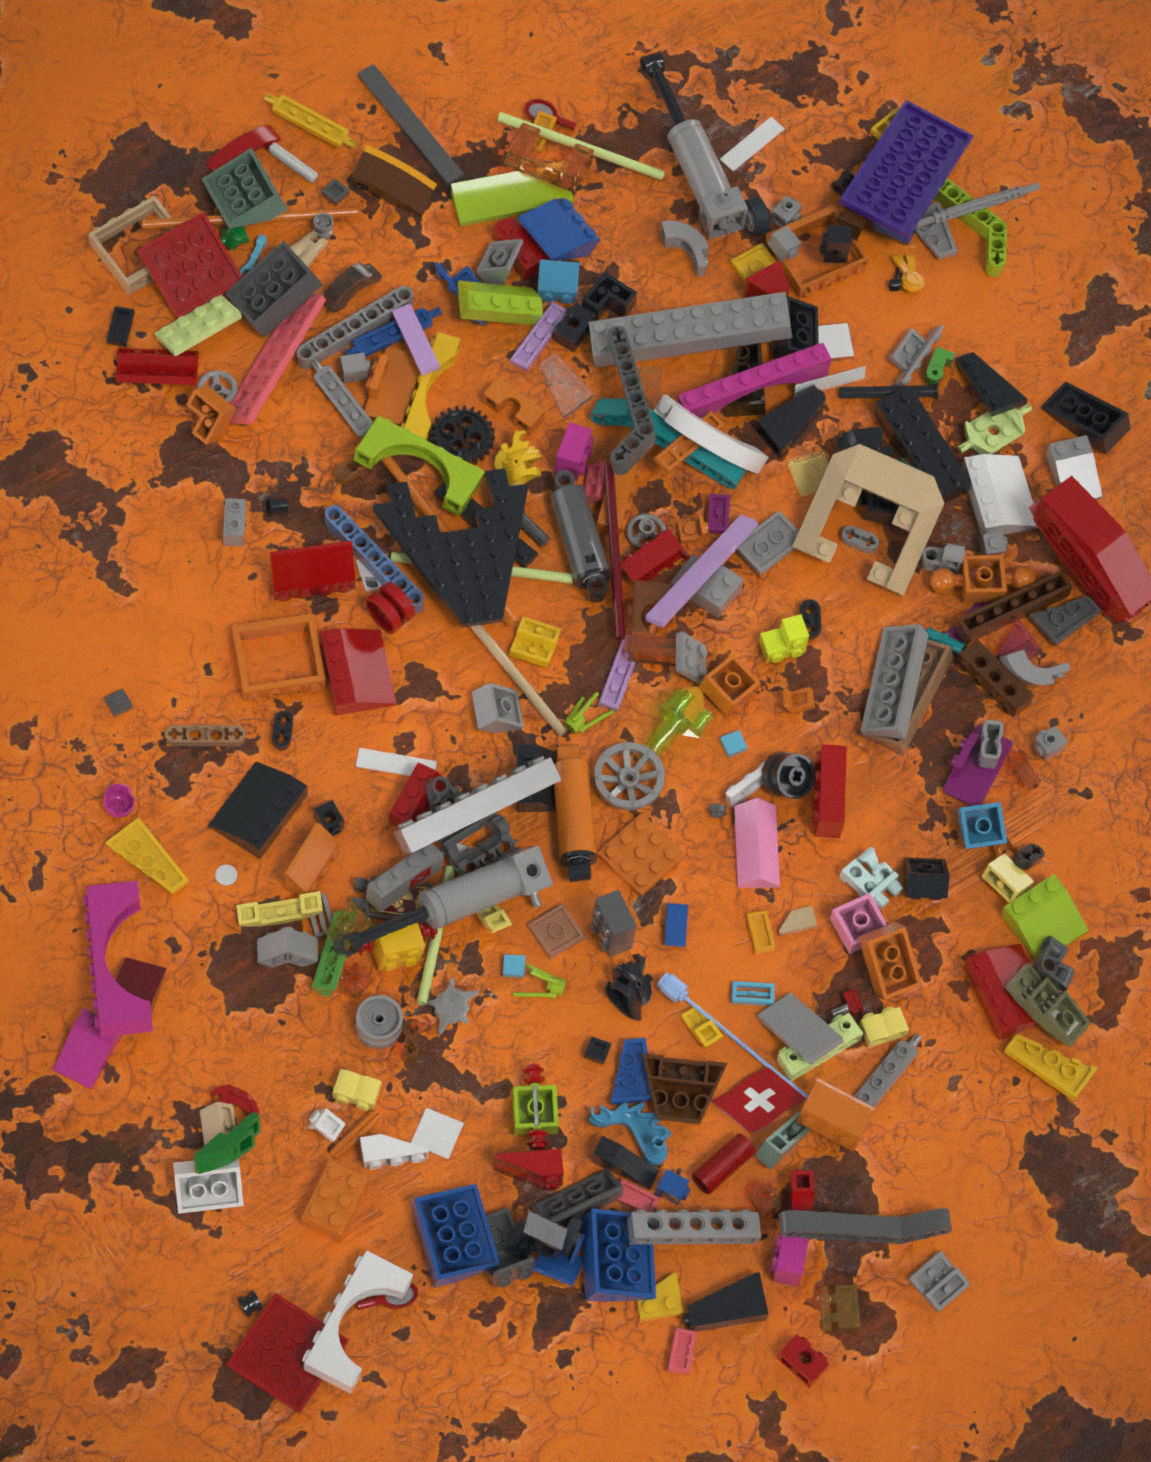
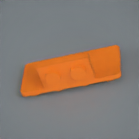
(391, 385)

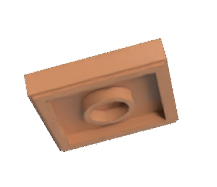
(556, 931)

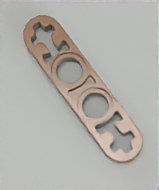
(205, 731)

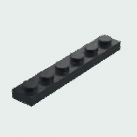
(524, 553)

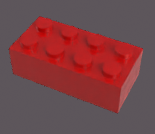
(829, 791)

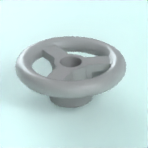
(217, 385)
(647, 522)

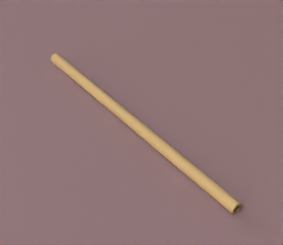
(519, 679)

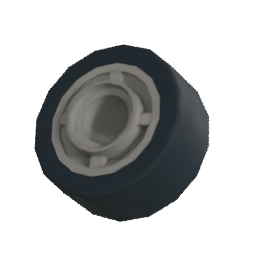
(757, 216)

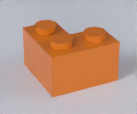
(214, 414)

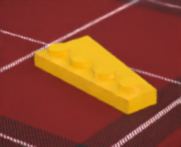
(145, 853)
(1061, 1072)

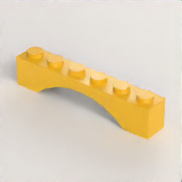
(446, 351)

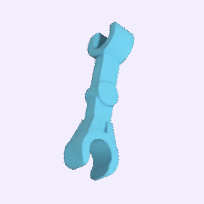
(260, 244)

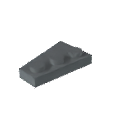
(1065, 620)

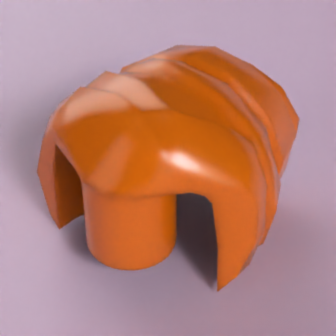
(1009, 849)

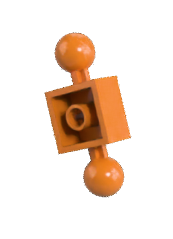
(982, 578)

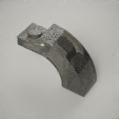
(348, 284)

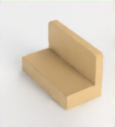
(216, 1119)

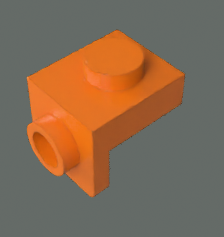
(798, 700)

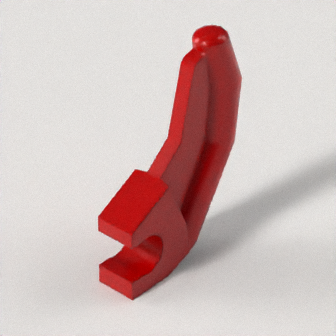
(237, 1097)

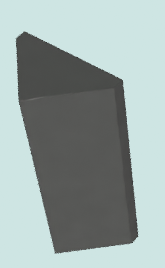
(579, 1198)

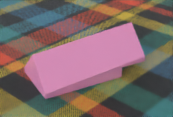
(756, 844)

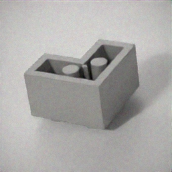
(287, 946)

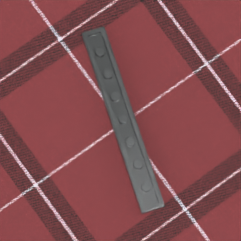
(410, 125)

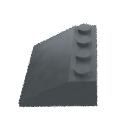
(273, 289)

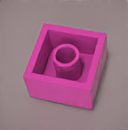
(575, 450)
(790, 1259)

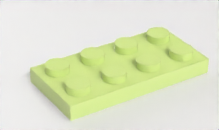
(198, 325)

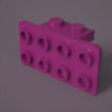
(968, 780)

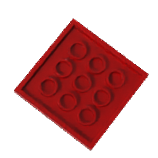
(189, 265)
(274, 1353)

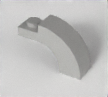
(690, 240)
(1030, 674)

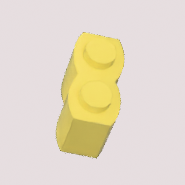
(883, 1026)
(357, 1090)

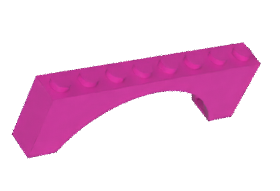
(794, 368)
(117, 1009)

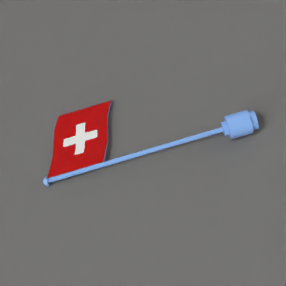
(758, 1097)

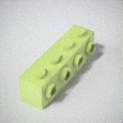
(795, 1066)

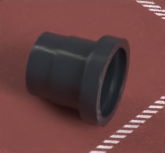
(276, 506)

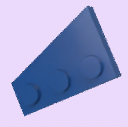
(631, 1078)

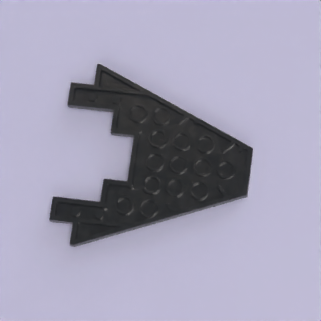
(466, 566)

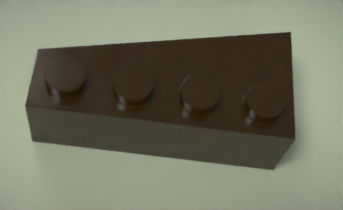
(753, 403)

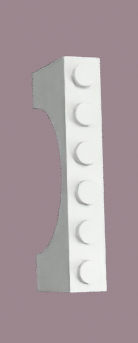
(371, 1278)

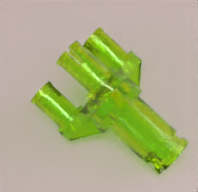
(676, 723)

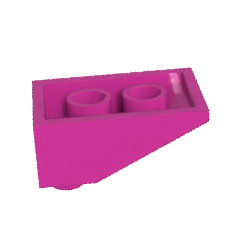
(85, 1051)

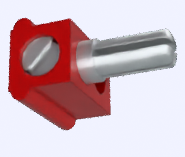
(852, 1004)

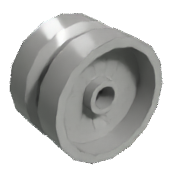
(376, 1010)

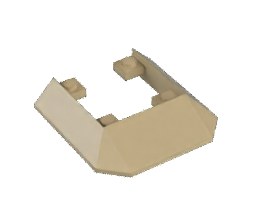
(887, 478)

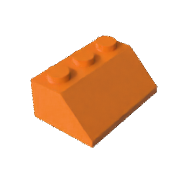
(311, 861)
(835, 1115)

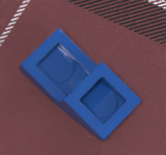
(676, 924)

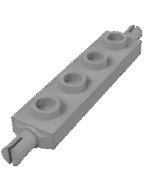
(342, 399)
(889, 1071)

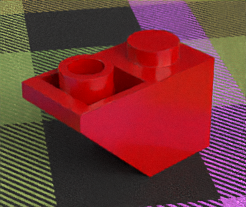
(801, 1190)

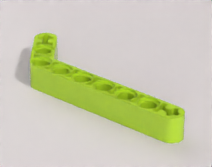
(984, 228)

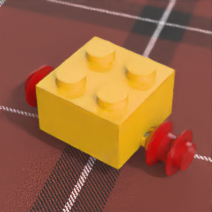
(400, 947)

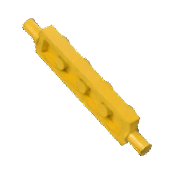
(310, 121)

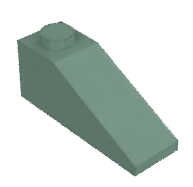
(781, 1142)

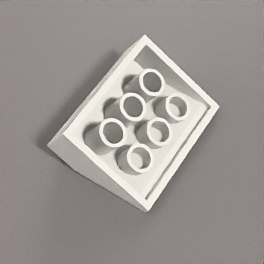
(999, 493)

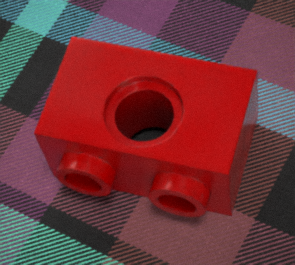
(809, 1372)

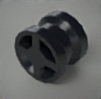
(249, 1303)

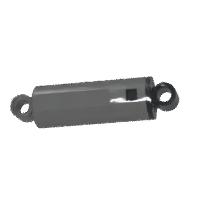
(580, 536)

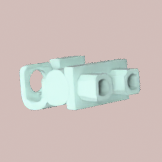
(880, 880)

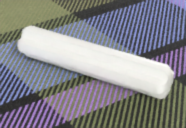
(293, 162)

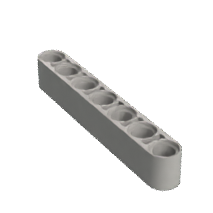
(344, 329)

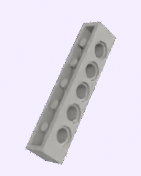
(641, 1234)

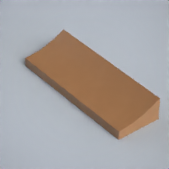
(934, 666)

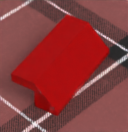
(157, 366)

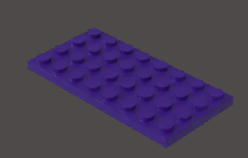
(906, 169)

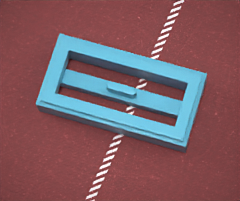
(753, 1001)

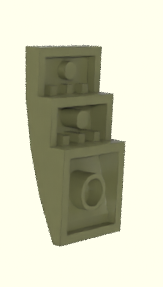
(1048, 1006)

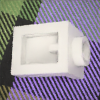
(326, 1123)

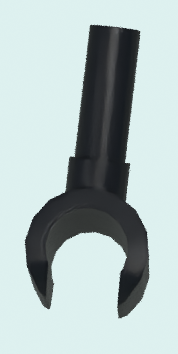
(894, 284)

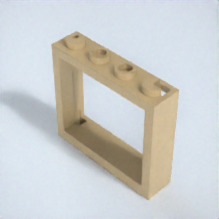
(115, 226)

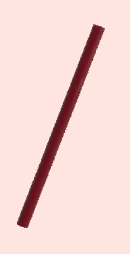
(614, 553)

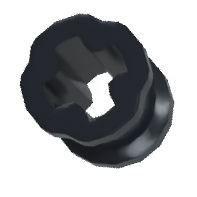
(839, 183)

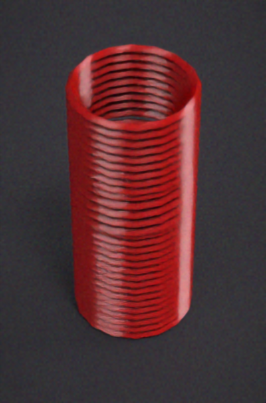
(719, 1167)

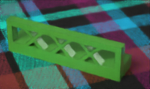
(329, 967)

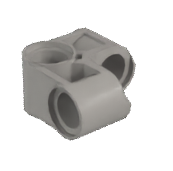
(947, 557)

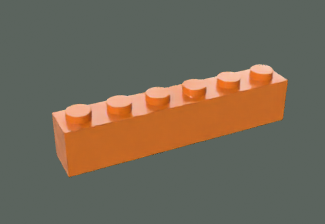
(624, 488)

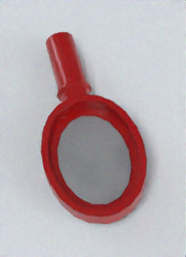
(534, 105)
(390, 1301)

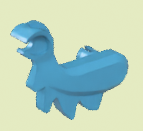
(643, 1127)

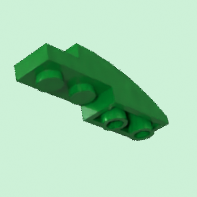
(227, 1148)

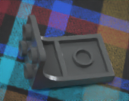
(510, 1266)

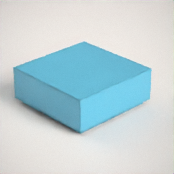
(733, 743)
(514, 966)

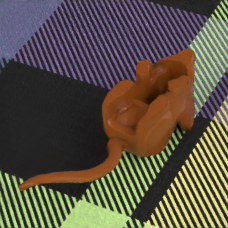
(346, 474)

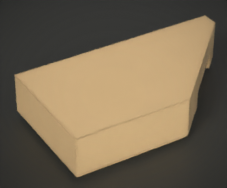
(799, 920)

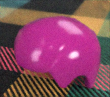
(118, 800)

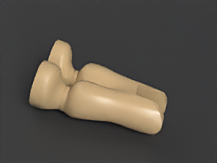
(307, 249)

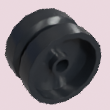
(788, 775)

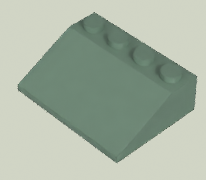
(244, 191)

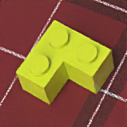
(785, 641)

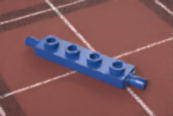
(389, 334)

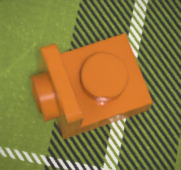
(692, 531)

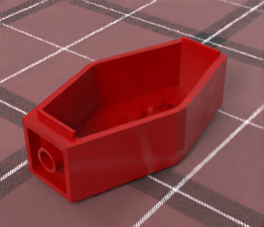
(1094, 550)

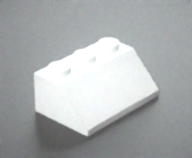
(207, 1190)

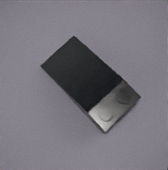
(1088, 416)

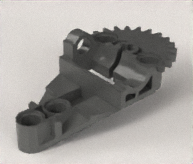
(490, 846)

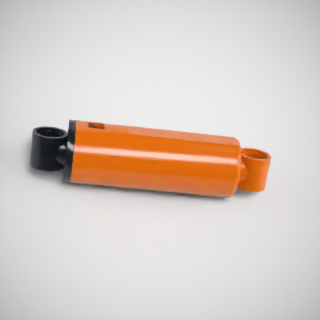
(574, 814)

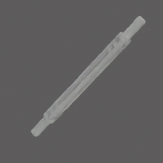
(978, 204)

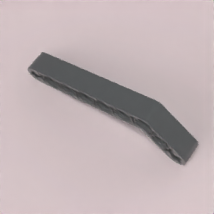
(624, 457)
(865, 1227)

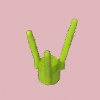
(575, 721)
(555, 984)

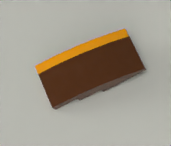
(394, 180)

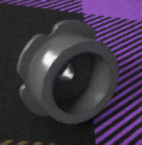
(717, 810)

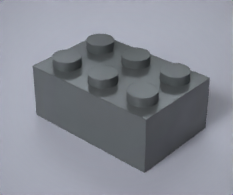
(613, 924)

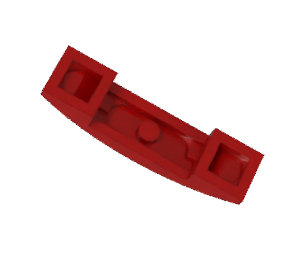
(254, 139)

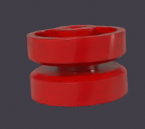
(390, 607)

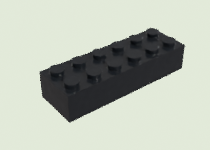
(920, 441)

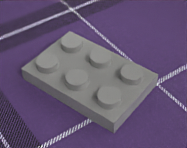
(768, 543)

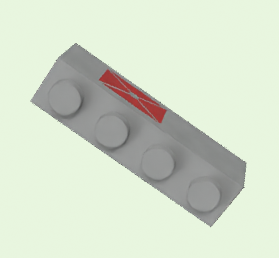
(404, 877)

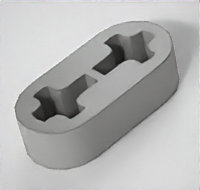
(859, 539)

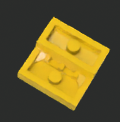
(535, 642)

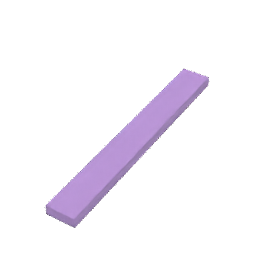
(701, 571)

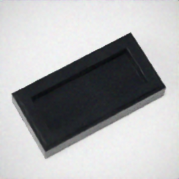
(120, 326)

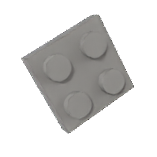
(690, 657)

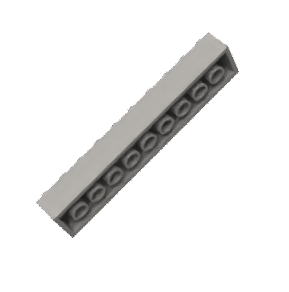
(696, 328)

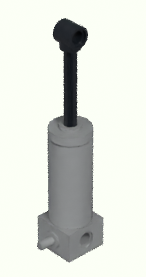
(720, 206)
(515, 874)

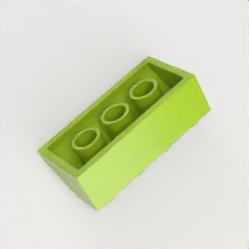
(499, 303)

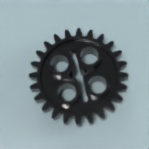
(478, 430)

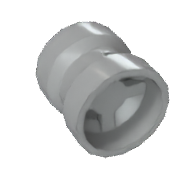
(323, 225)

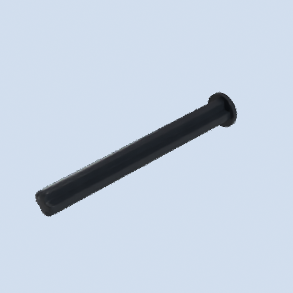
(884, 391)

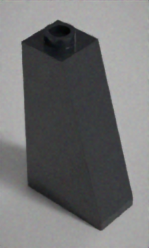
(790, 420)
(730, 1306)

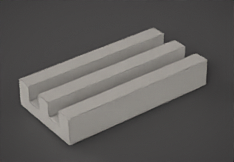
(321, 918)

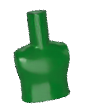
(234, 237)

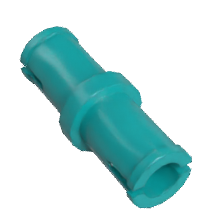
(939, 637)

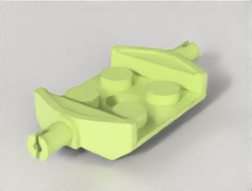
(1009, 425)

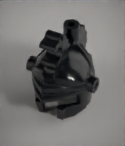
(630, 987)

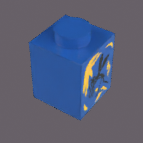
(673, 1187)

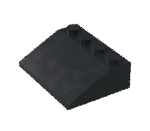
(259, 808)

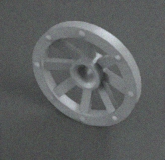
(629, 772)

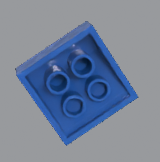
(560, 230)

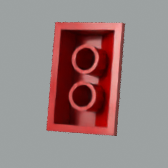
(413, 797)

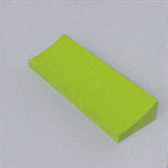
(502, 197)

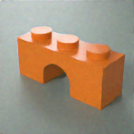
(502, 395)

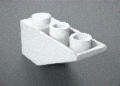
(386, 1150)

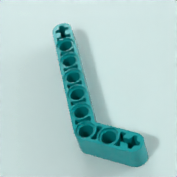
(616, 413)

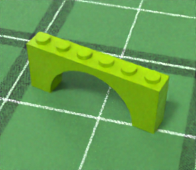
(389, 439)

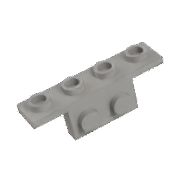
(911, 351)

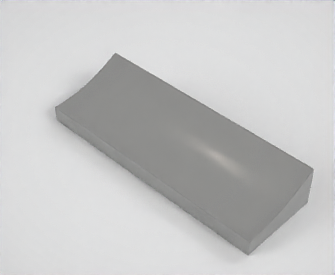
(895, 681)

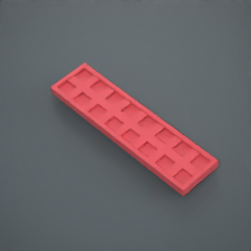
(273, 360)

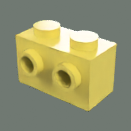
(1011, 880)

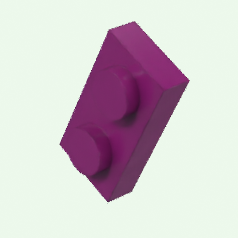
(718, 513)

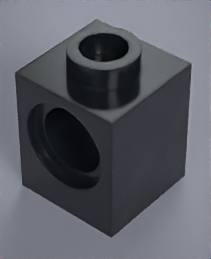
(326, 811)

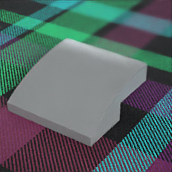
(938, 1281)

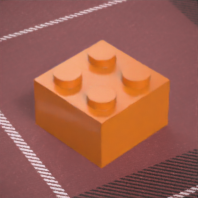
(729, 684)

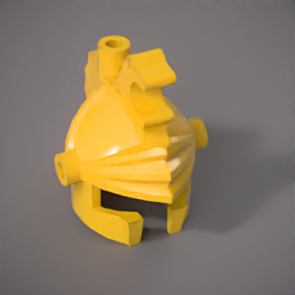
(518, 460)

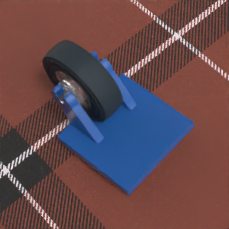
(565, 1266)

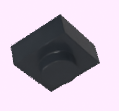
(597, 1050)

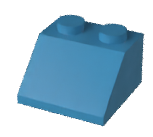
(558, 281)
(982, 825)

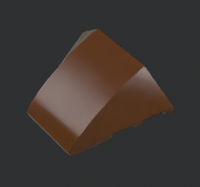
(681, 1087)

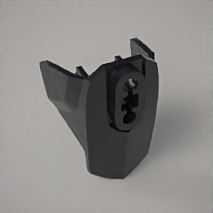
(867, 437)

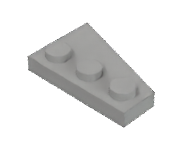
(937, 236)

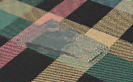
(564, 385)

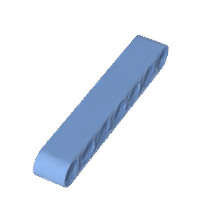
(370, 551)

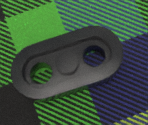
(812, 620)

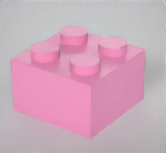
(856, 920)

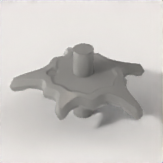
(452, 1005)

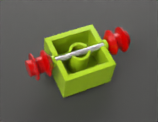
(535, 1108)

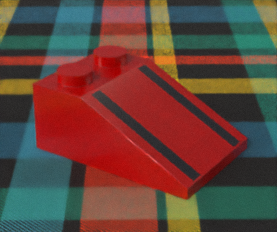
(535, 1168)

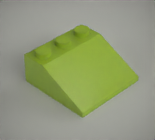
(1042, 913)

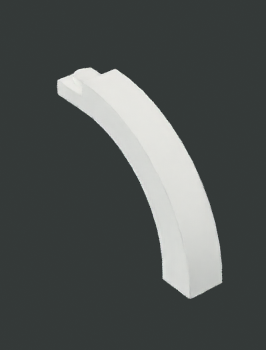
(709, 436)

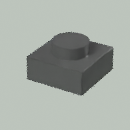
(335, 192)
(118, 702)

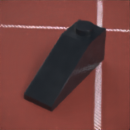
(624, 1163)

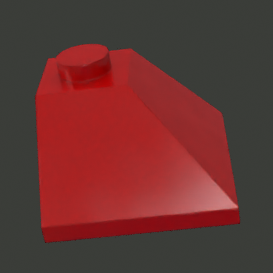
(767, 281)

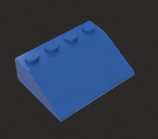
(454, 1234)
(611, 1265)

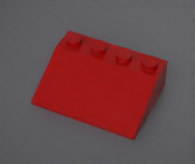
(312, 571)
(357, 670)
(989, 975)

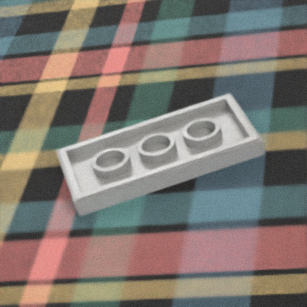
(800, 1028)

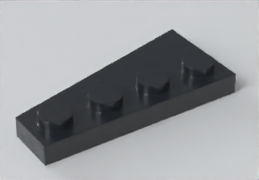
(990, 387)

